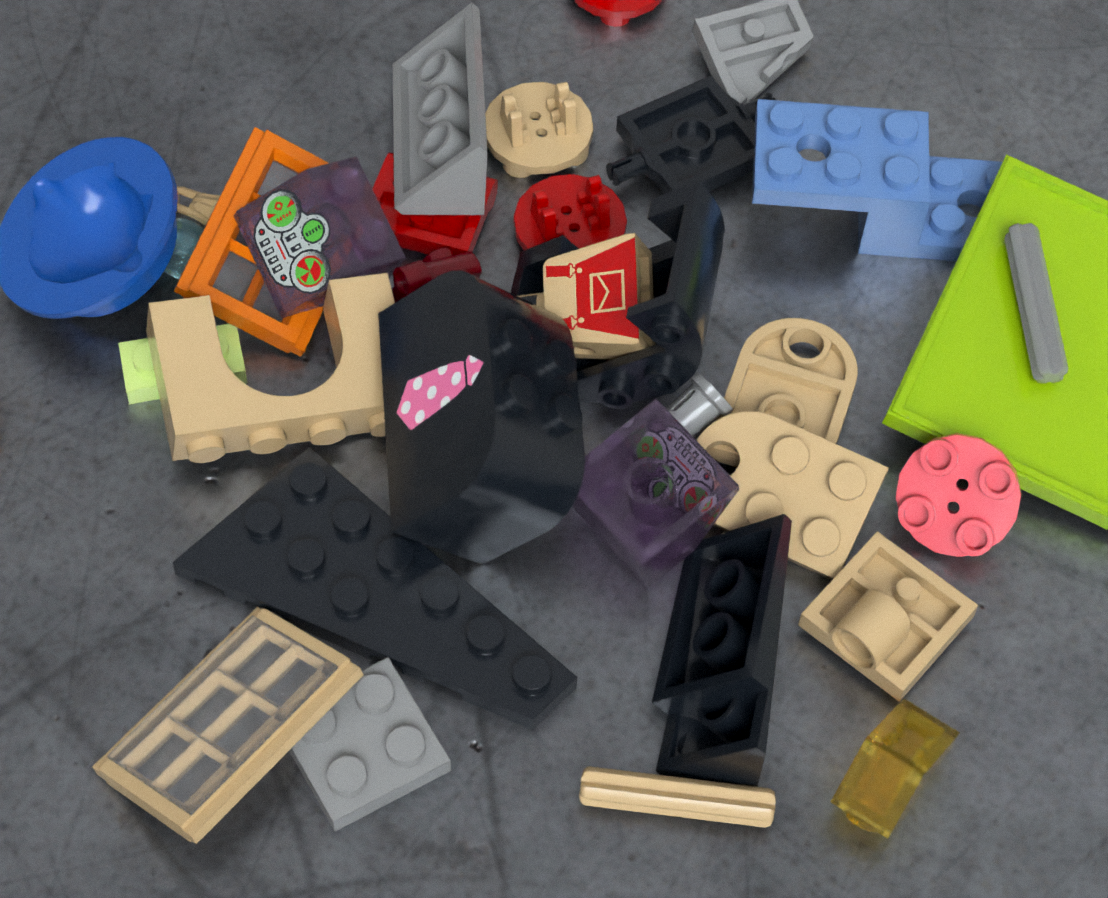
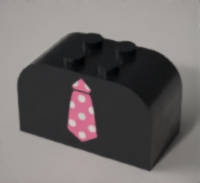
(478, 417)

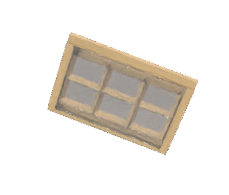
(227, 723)

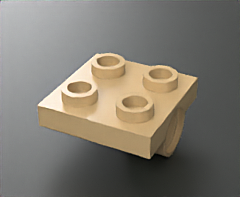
(888, 615)

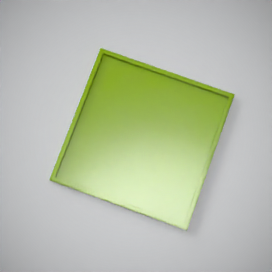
(974, 359)

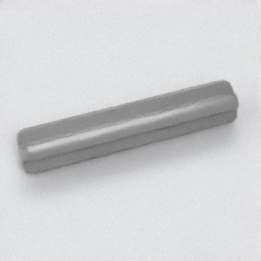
(1036, 303)

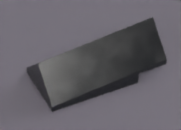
(723, 655)

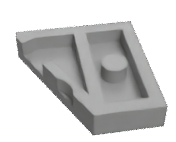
(752, 45)

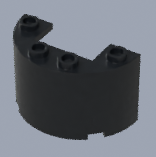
(676, 316)

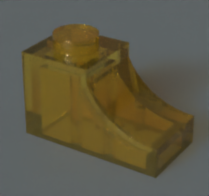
(893, 768)

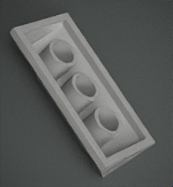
(441, 122)

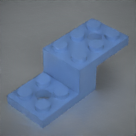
(871, 166)

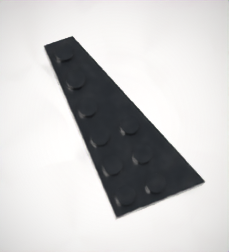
(336, 570)

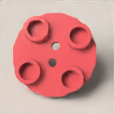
(985, 507)

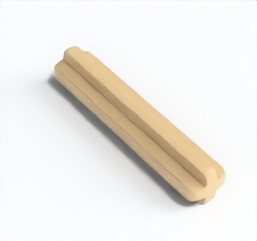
(677, 796)

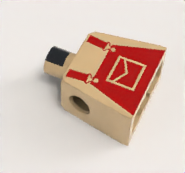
(593, 293)

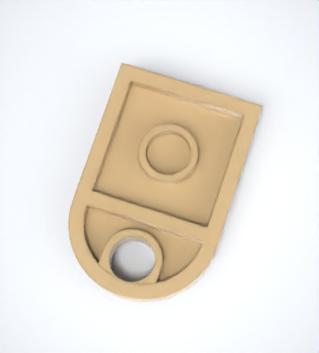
(793, 388)
(797, 475)

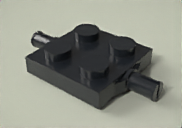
(688, 138)

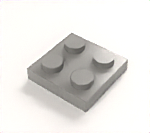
(369, 748)

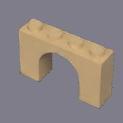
(216, 413)

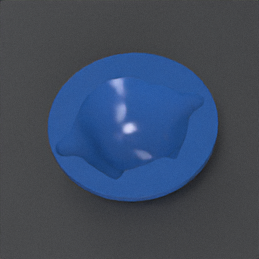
(89, 230)

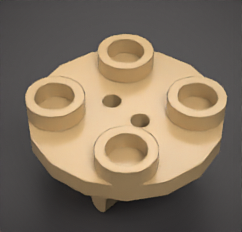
(561, 120)

